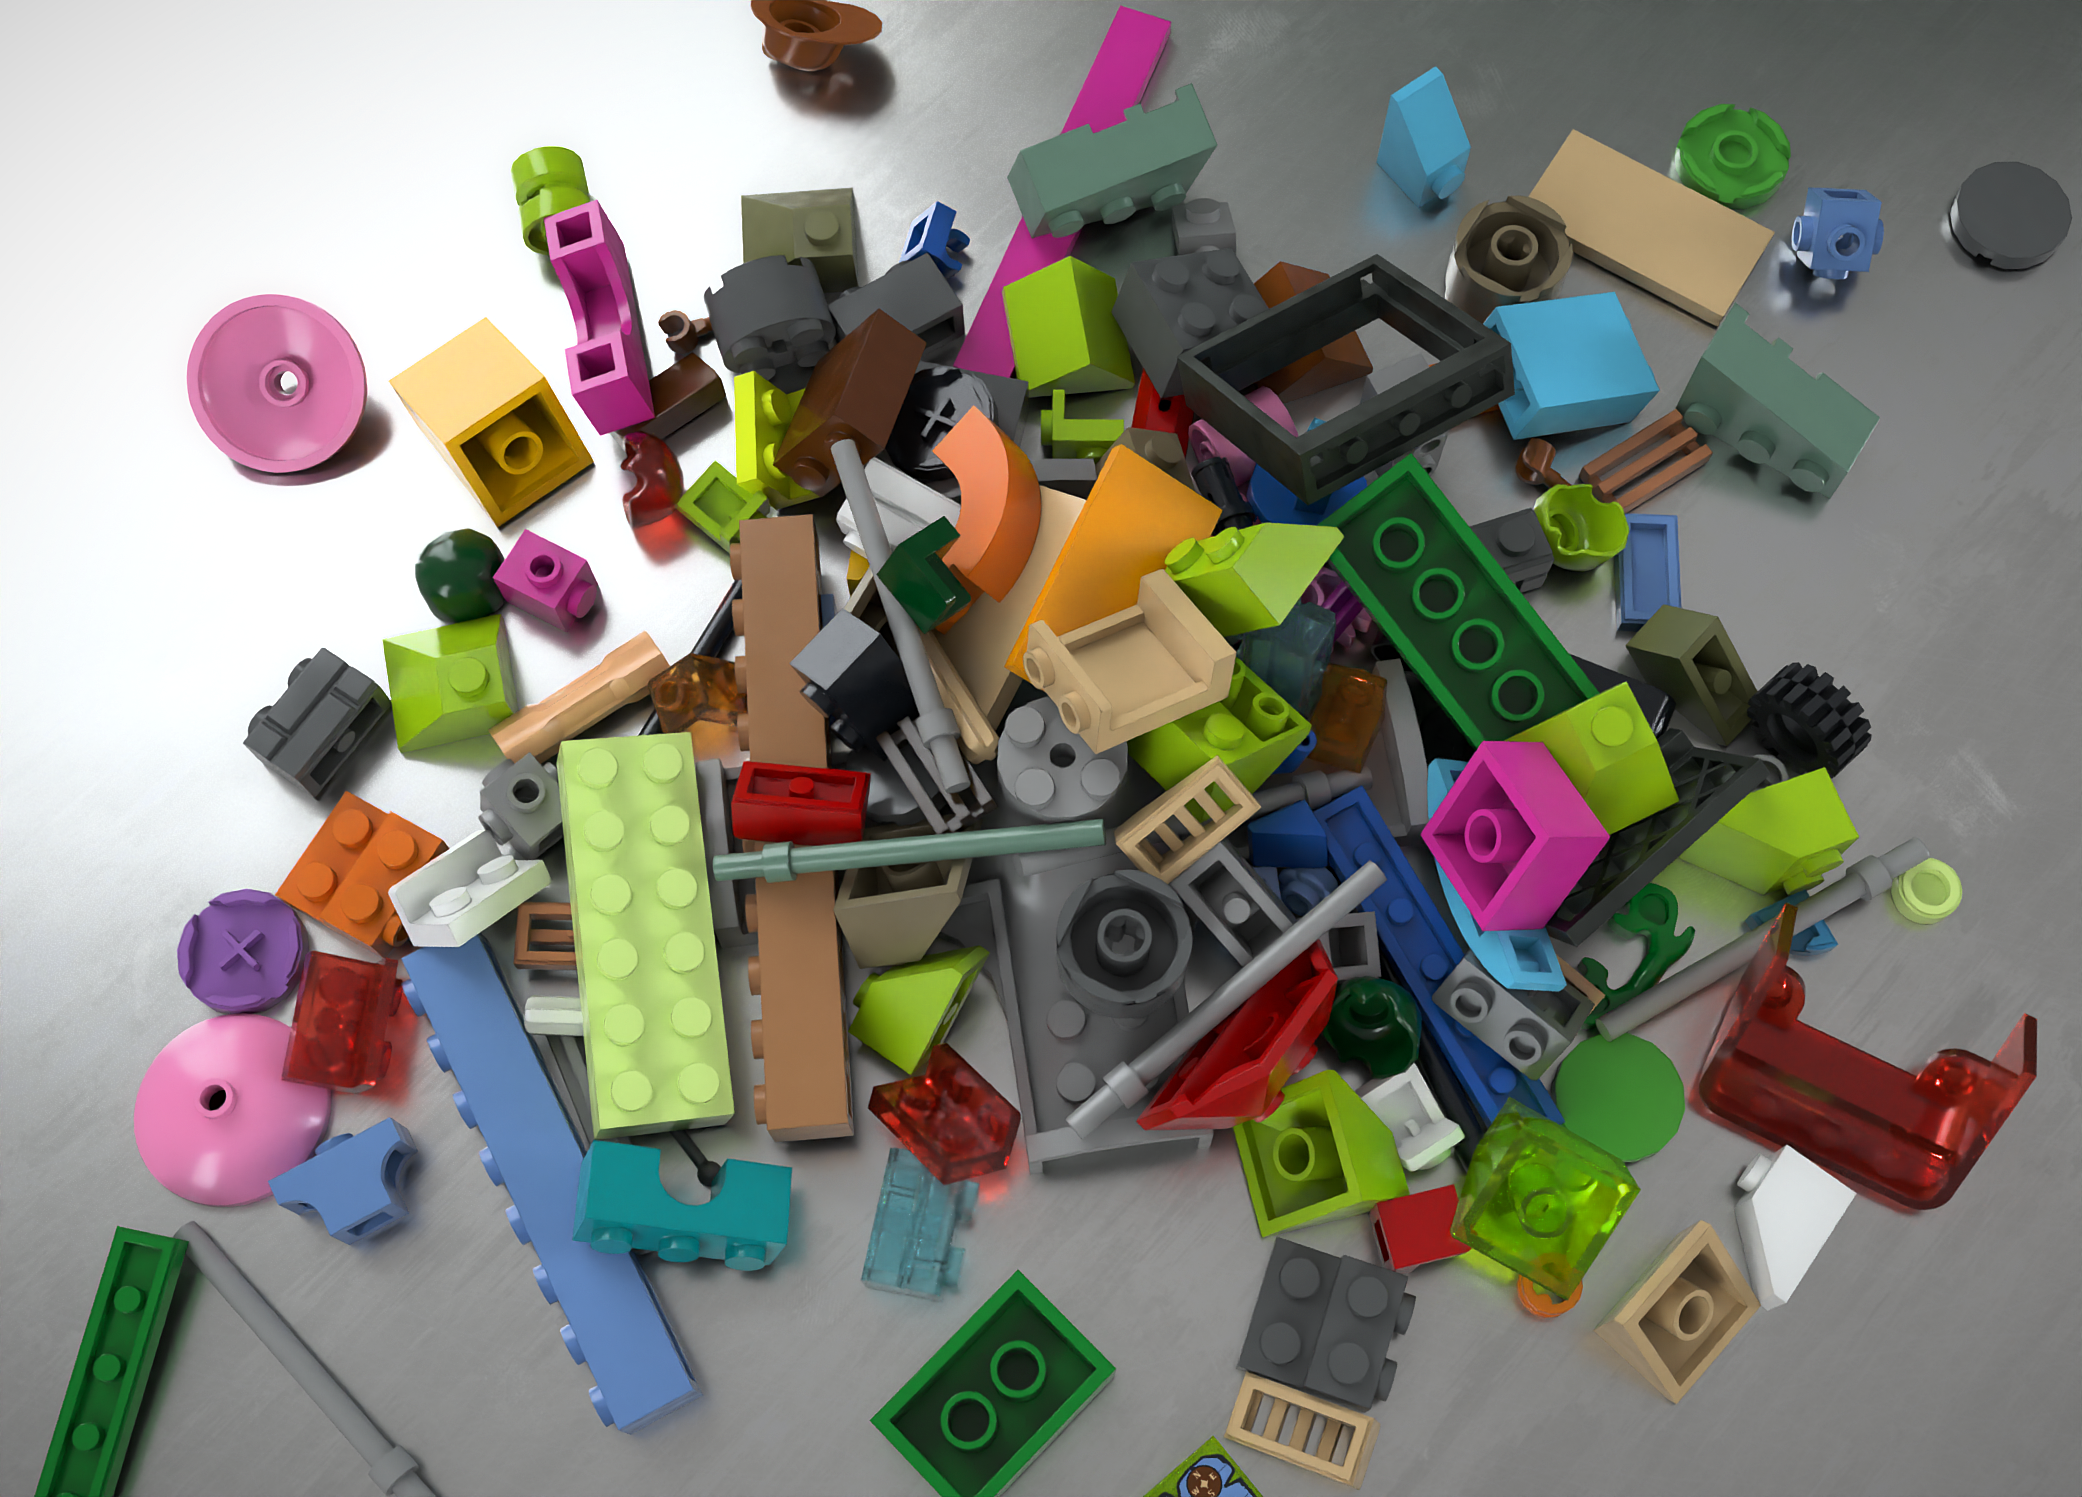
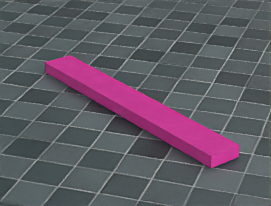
(1112, 85)

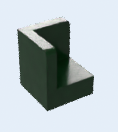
(922, 579)

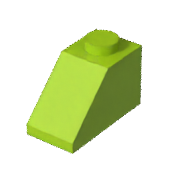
(915, 1004)

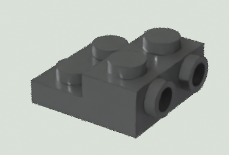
(1326, 1325)

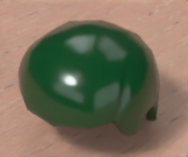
(457, 575)
(1375, 1025)

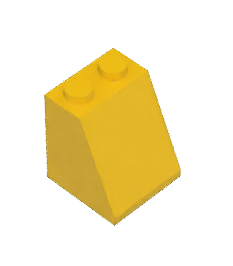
(492, 420)

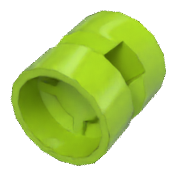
(545, 184)

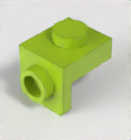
(1077, 436)
(718, 504)

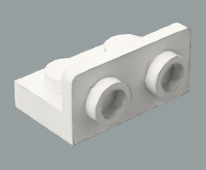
(464, 891)

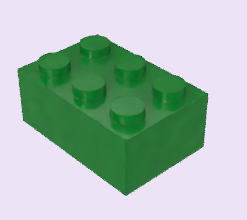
(994, 1394)

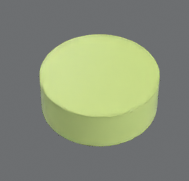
(1927, 892)

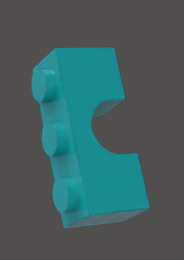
(628, 1208)

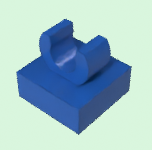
(931, 235)

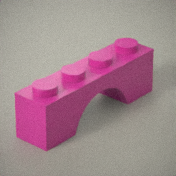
(609, 361)

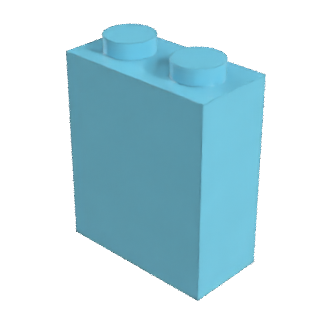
(1572, 365)

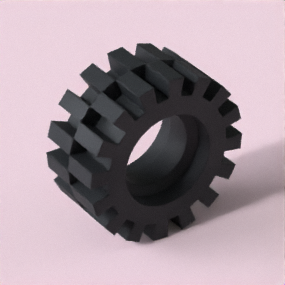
(1809, 720)

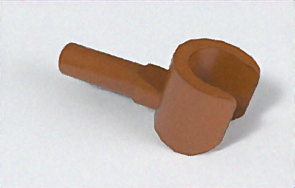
(689, 336)
(1535, 464)

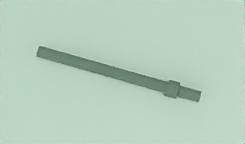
(783, 861)

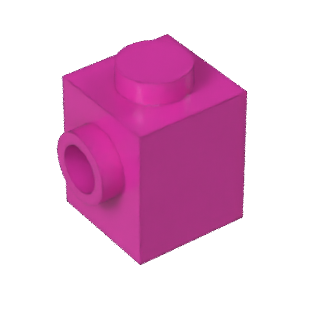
(547, 581)

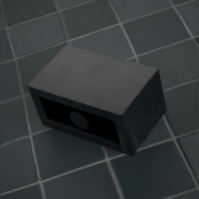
(856, 681)

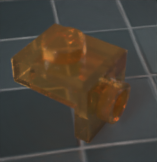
(695, 691)
(1348, 716)

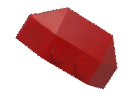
(1250, 1054)

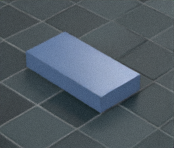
(1647, 570)

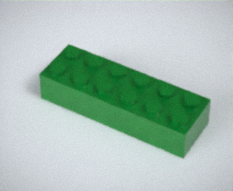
(1451, 608)

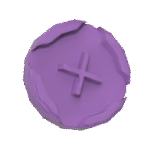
(243, 952)

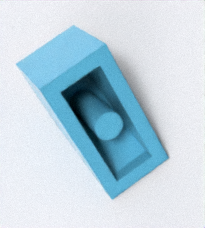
(1424, 140)

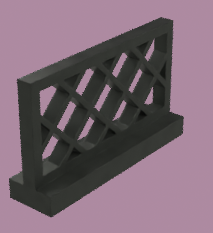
(1707, 789)

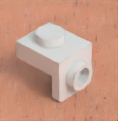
(1413, 1117)

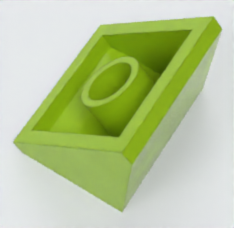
(1066, 330)

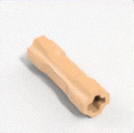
(583, 702)

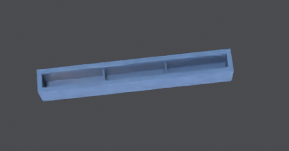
(539, 1157)

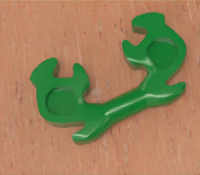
(1648, 913)

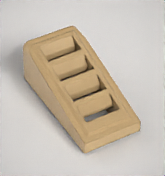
(1182, 854)
(1359, 1450)

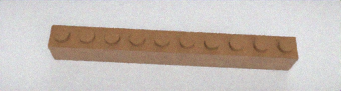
(798, 932)

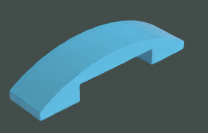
(1511, 956)

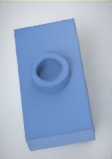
(351, 1181)

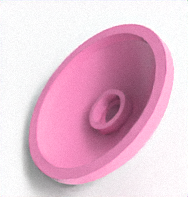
(239, 391)
(252, 1138)

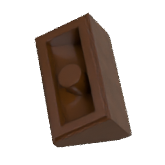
(678, 397)

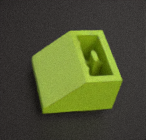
(1247, 731)

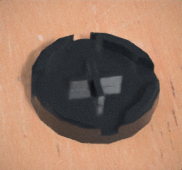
(928, 413)

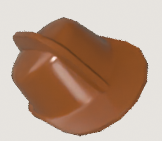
(812, 31)

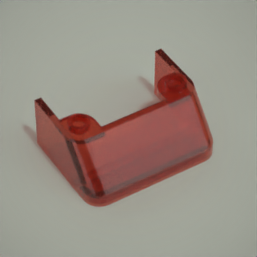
(1847, 1107)

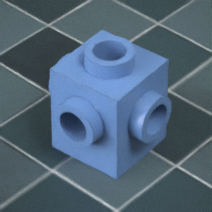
(1838, 231)

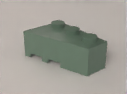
(1115, 170)

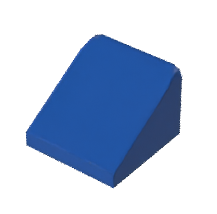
(1288, 839)

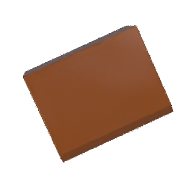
(1322, 369)

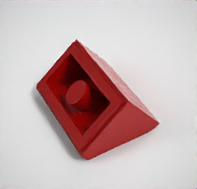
(799, 804)

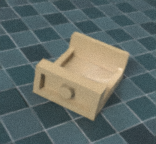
(1132, 666)

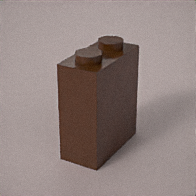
(853, 397)

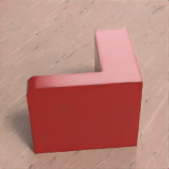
(1416, 1229)

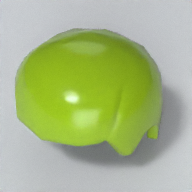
(1580, 527)

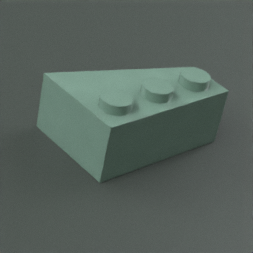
(1775, 409)

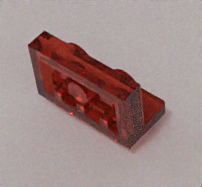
(342, 1022)
(949, 1118)

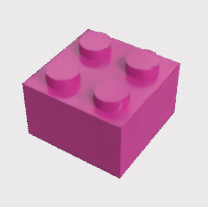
(1514, 835)

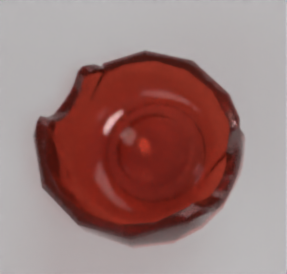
(657, 476)

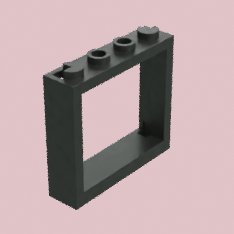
(1469, 379)

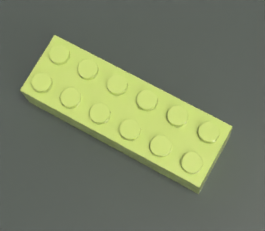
(643, 935)

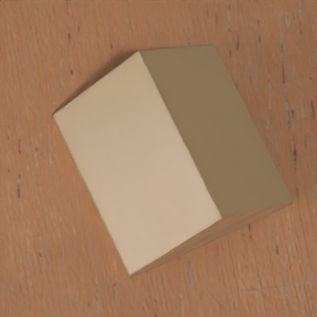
(1680, 1312)

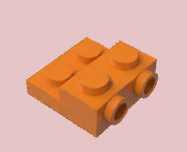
(351, 868)

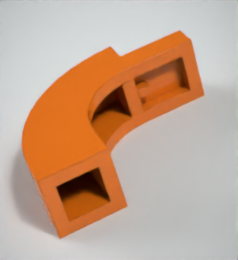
(996, 512)

